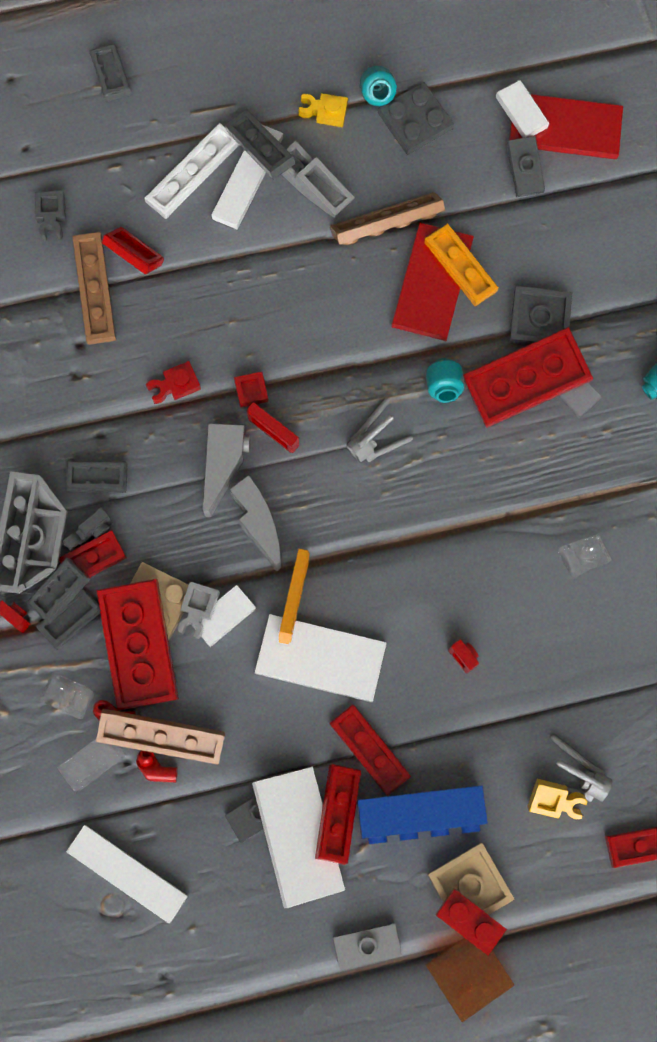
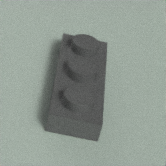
(260, 144)

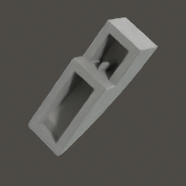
(316, 182)
(257, 520)

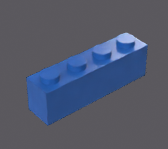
(422, 812)

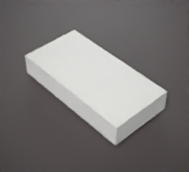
(522, 110)
(227, 614)

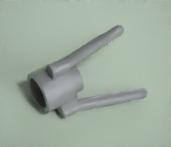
(362, 443)
(594, 783)

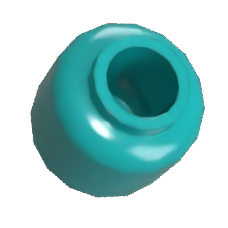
(385, 89)
(445, 380)

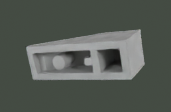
(223, 460)

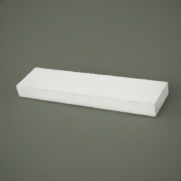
(191, 171)
(241, 189)
(127, 874)

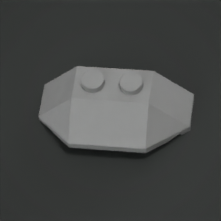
(29, 532)

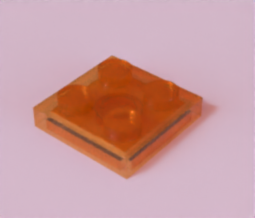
(469, 978)

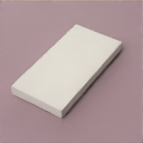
(322, 659)
(291, 822)

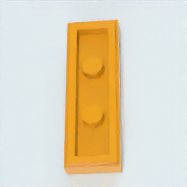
(461, 264)
(294, 596)

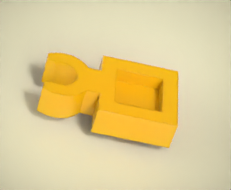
(329, 109)
(553, 798)

